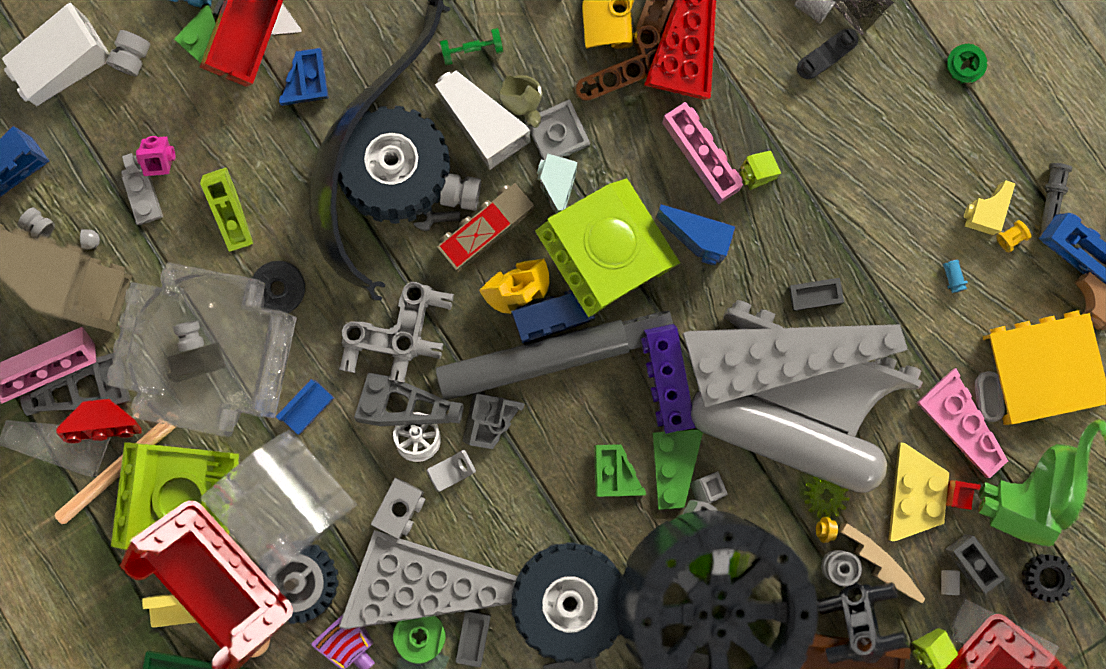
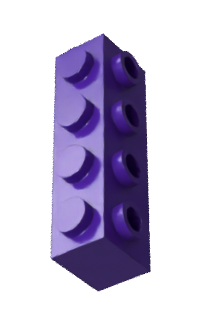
(669, 378)

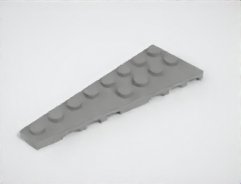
(755, 360)

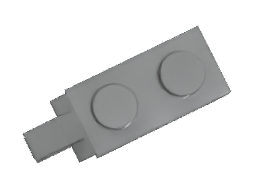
(140, 192)

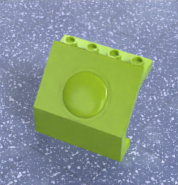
(606, 245)
(160, 480)

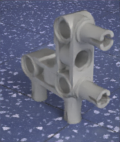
(408, 325)

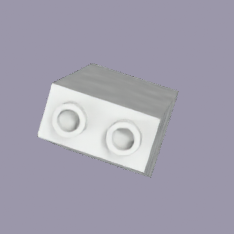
(55, 56)
(484, 122)

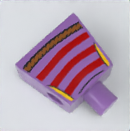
(345, 646)

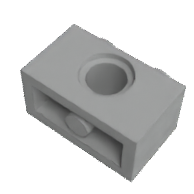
(387, 519)

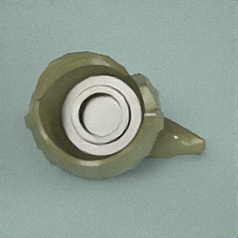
(521, 97)

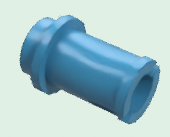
(955, 276)

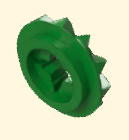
(965, 52)

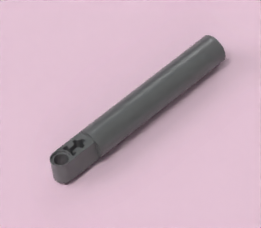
(546, 355)

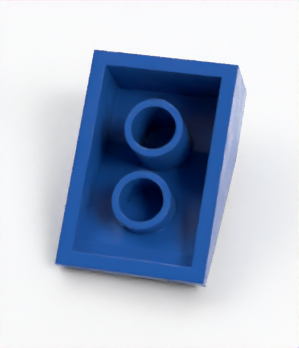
(699, 234)

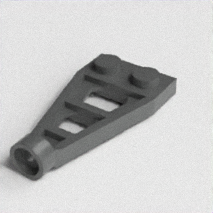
(98, 369)
(376, 395)

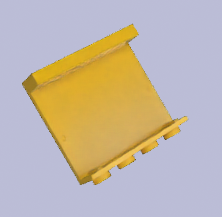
(1048, 367)

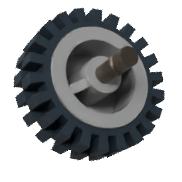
(307, 583)

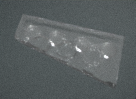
(43, 443)

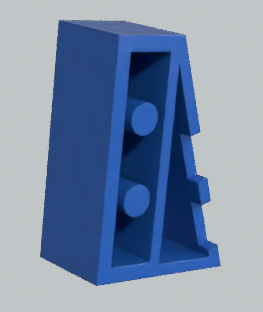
(18, 158)

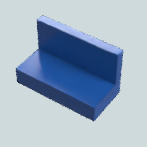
(305, 406)

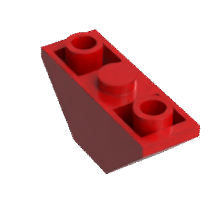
(97, 422)

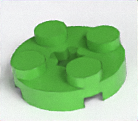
(428, 648)

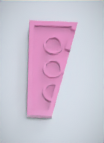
(957, 416)

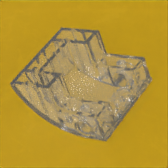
(279, 502)

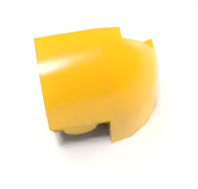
(517, 286)

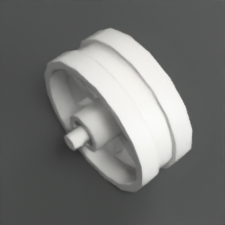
(417, 438)

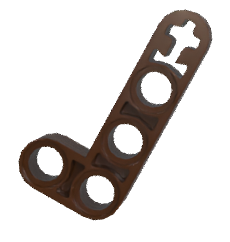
(618, 70)

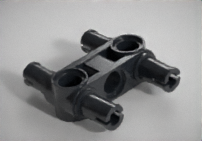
(862, 623)

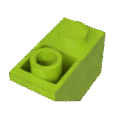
(759, 169)
(934, 650)

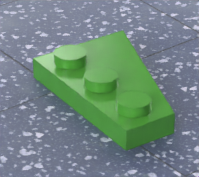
(674, 465)

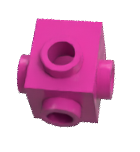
(155, 156)

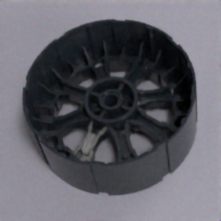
(685, 539)

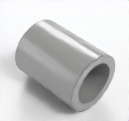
(950, 582)

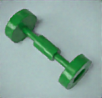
(472, 46)

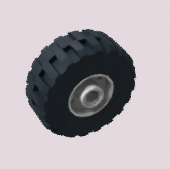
(398, 189)
(539, 607)

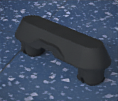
(827, 53)

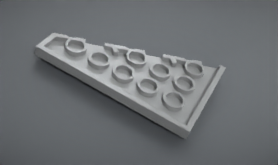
(415, 582)

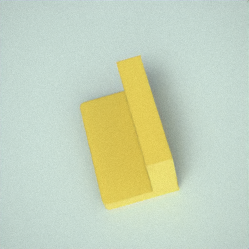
(166, 611)

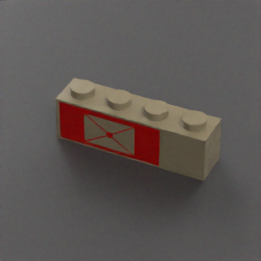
(486, 227)

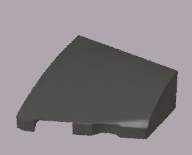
(489, 419)

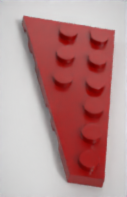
(686, 50)

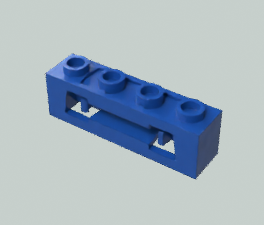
(1068, 231)

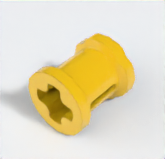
(1013, 236)

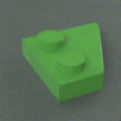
(197, 34)
(614, 473)

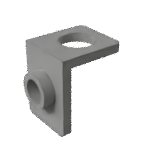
(450, 471)

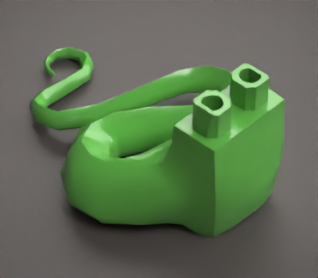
(1048, 498)

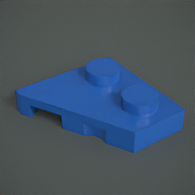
(306, 78)

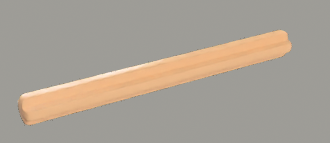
(107, 477)

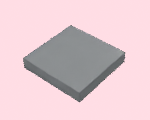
(559, 131)

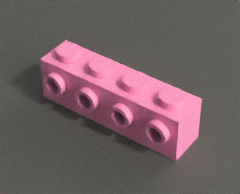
(702, 153)
(45, 363)

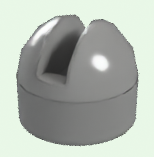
(89, 239)

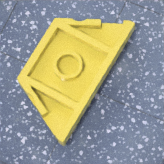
(917, 494)

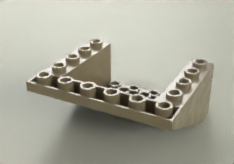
(62, 279)

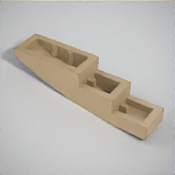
(886, 567)

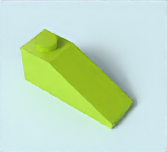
(226, 208)

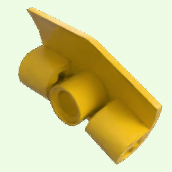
(605, 25)

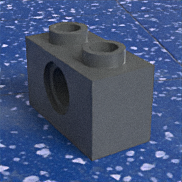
(975, 563)

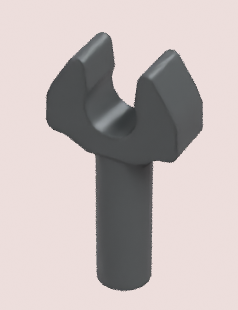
(437, 217)

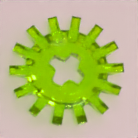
(819, 504)

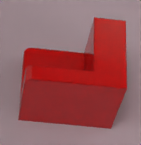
(961, 494)

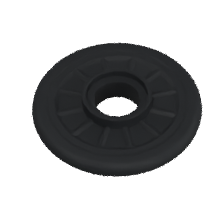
(293, 285)

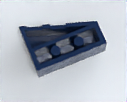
(549, 317)

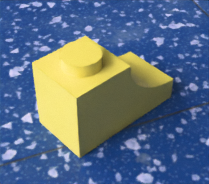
(990, 213)

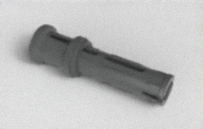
(1055, 190)

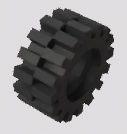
(1063, 578)

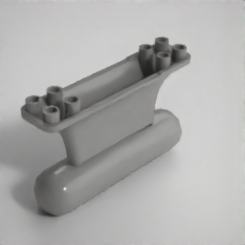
(809, 420)

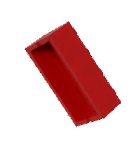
(240, 39)

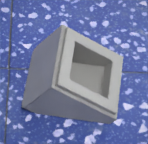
(708, 488)

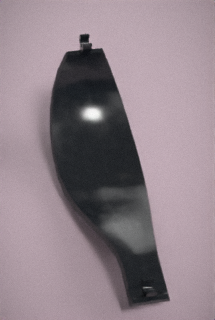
(329, 157)

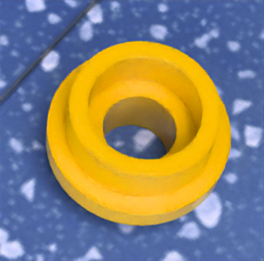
(826, 530)

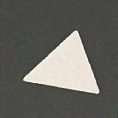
(285, 23)

